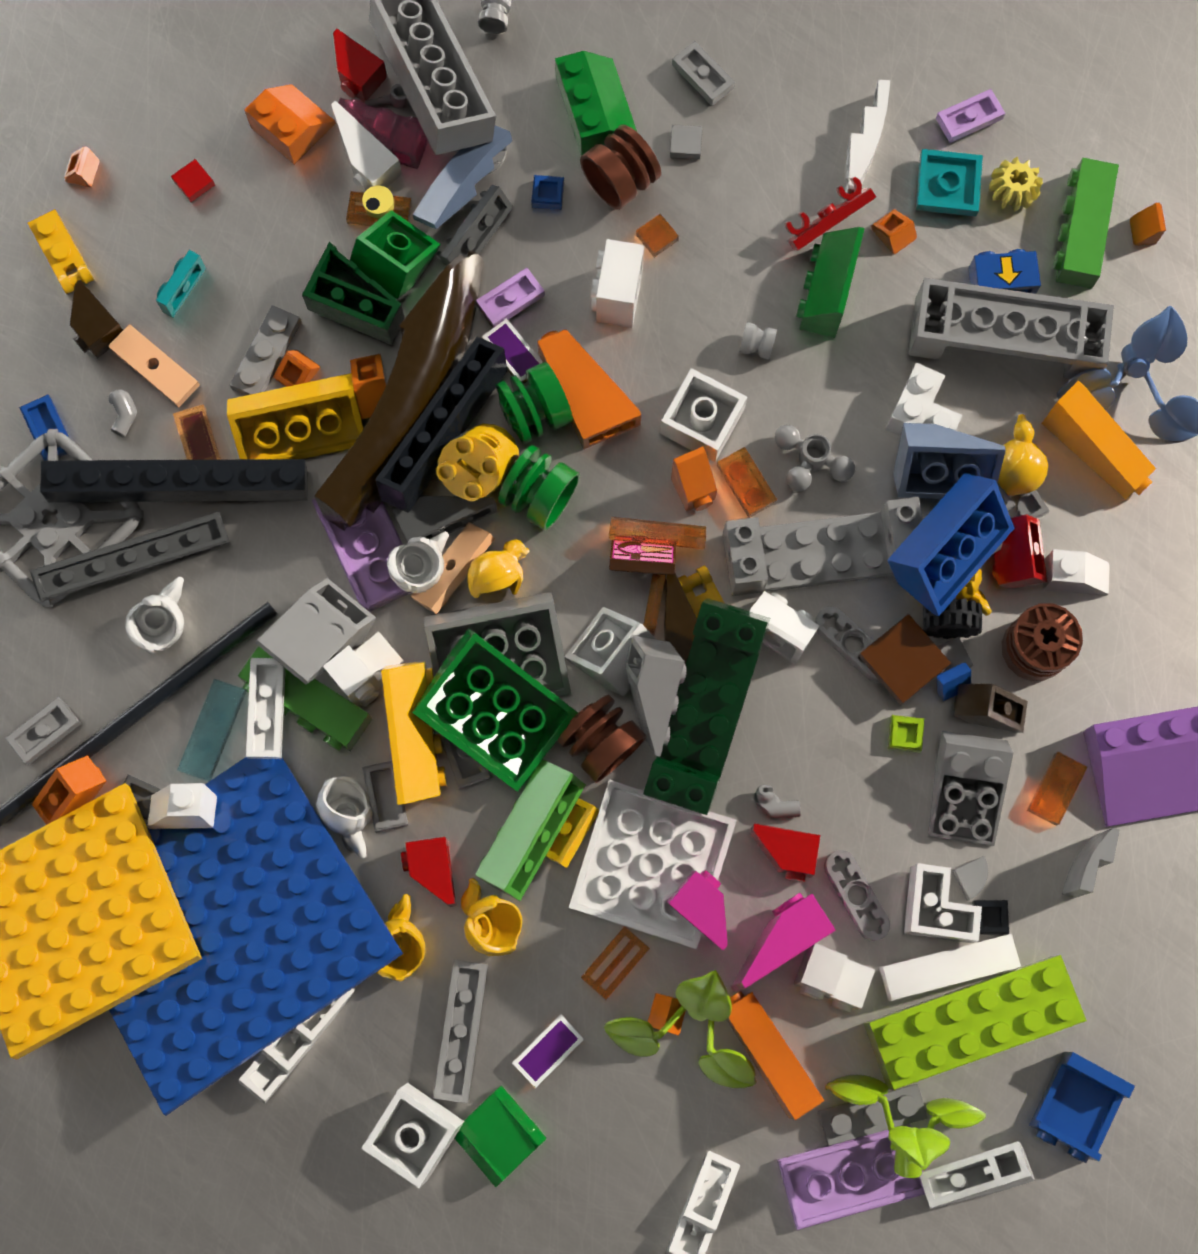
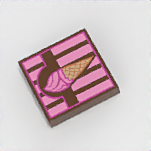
(642, 558)

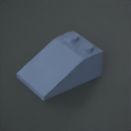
(936, 457)

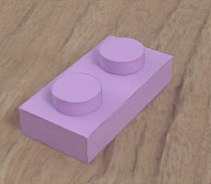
(970, 115)
(510, 297)

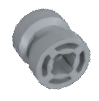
(493, 17)
(758, 341)

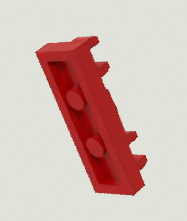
(829, 215)

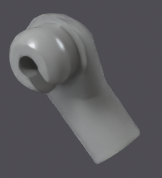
(125, 409)
(773, 806)

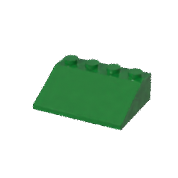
(493, 710)

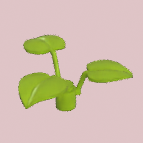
(704, 999)
(912, 1146)

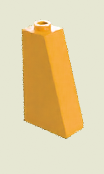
(1099, 441)

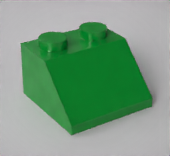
(394, 253)

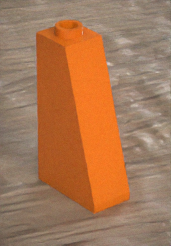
(595, 400)
(772, 1056)

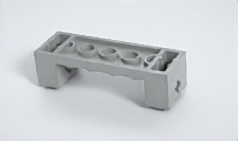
(1010, 325)
(816, 549)

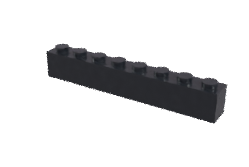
(174, 480)

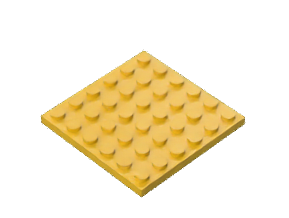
(84, 921)

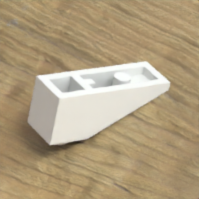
(368, 157)
(977, 1175)

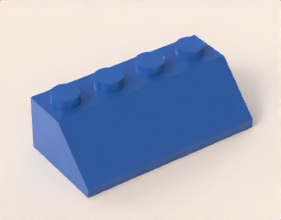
(952, 542)

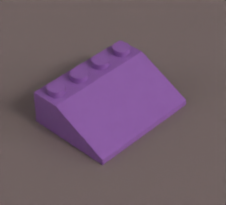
(1145, 765)

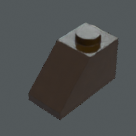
(92, 322)
(990, 707)

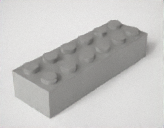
(433, 73)

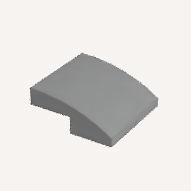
(1095, 854)

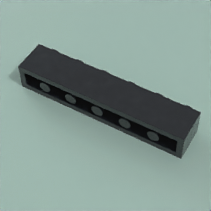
(443, 419)

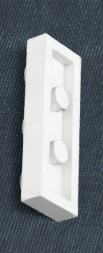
(265, 709)

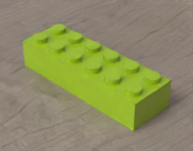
(974, 1022)

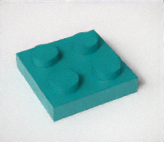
(949, 182)

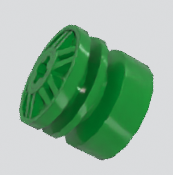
(532, 403)
(534, 485)

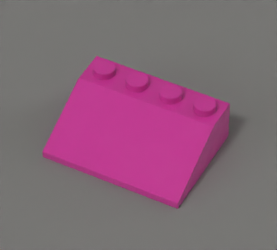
(795, 928)

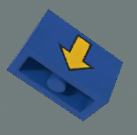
(1008, 271)

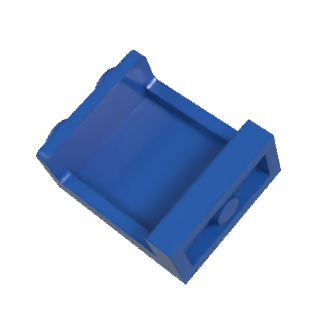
(1079, 1106)

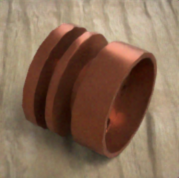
(620, 167)
(1024, 646)
(601, 738)

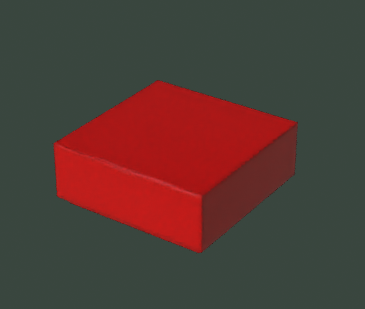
(193, 180)

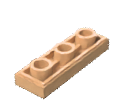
(143, 355)
(457, 559)

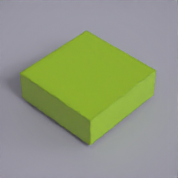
(906, 733)

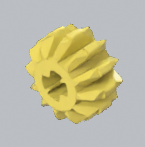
(1015, 184)

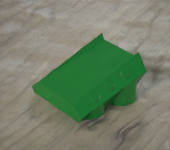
(499, 1136)

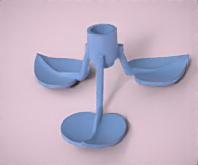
(1159, 339)

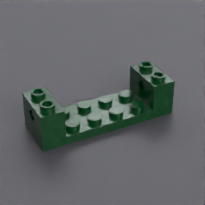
(708, 706)

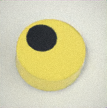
(378, 201)

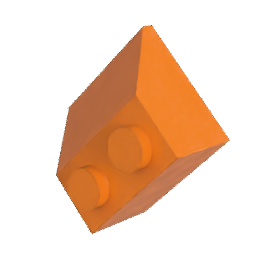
(288, 120)

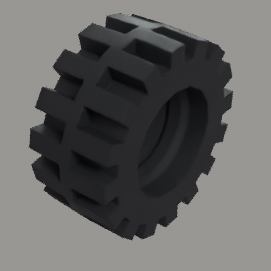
(959, 620)

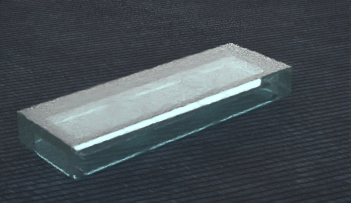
(212, 730)

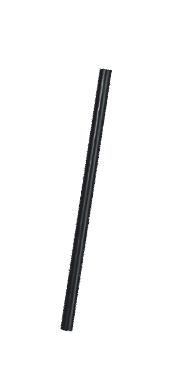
(143, 706)

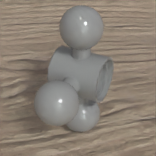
(799, 477)

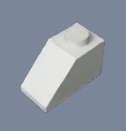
(1076, 572)
(182, 807)

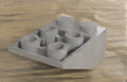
(316, 630)
(654, 678)
(969, 787)

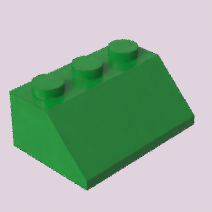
(592, 97)
(830, 281)

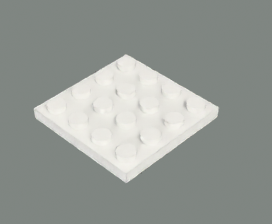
(642, 856)

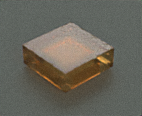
(657, 235)

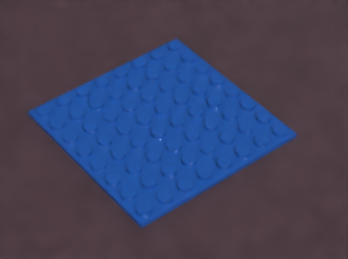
(275, 931)

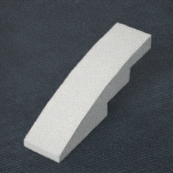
(863, 145)
(950, 967)
(284, 1054)
(704, 1206)

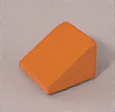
(1148, 225)
(895, 231)
(295, 369)

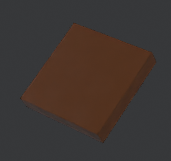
(904, 659)

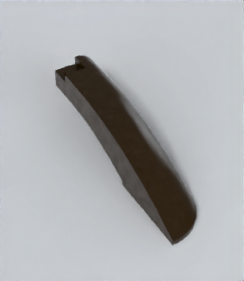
(430, 349)

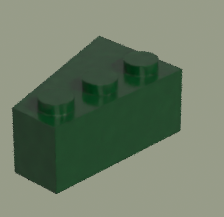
(352, 298)

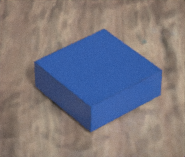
(547, 192)
(949, 681)

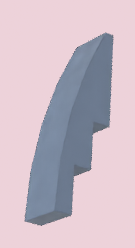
(457, 180)

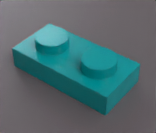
(185, 276)

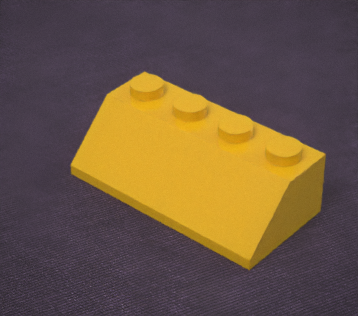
(296, 420)
(411, 740)

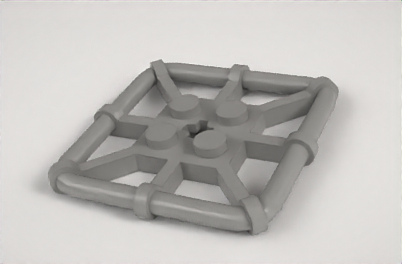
(72, 517)

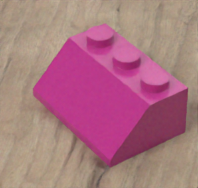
(702, 906)

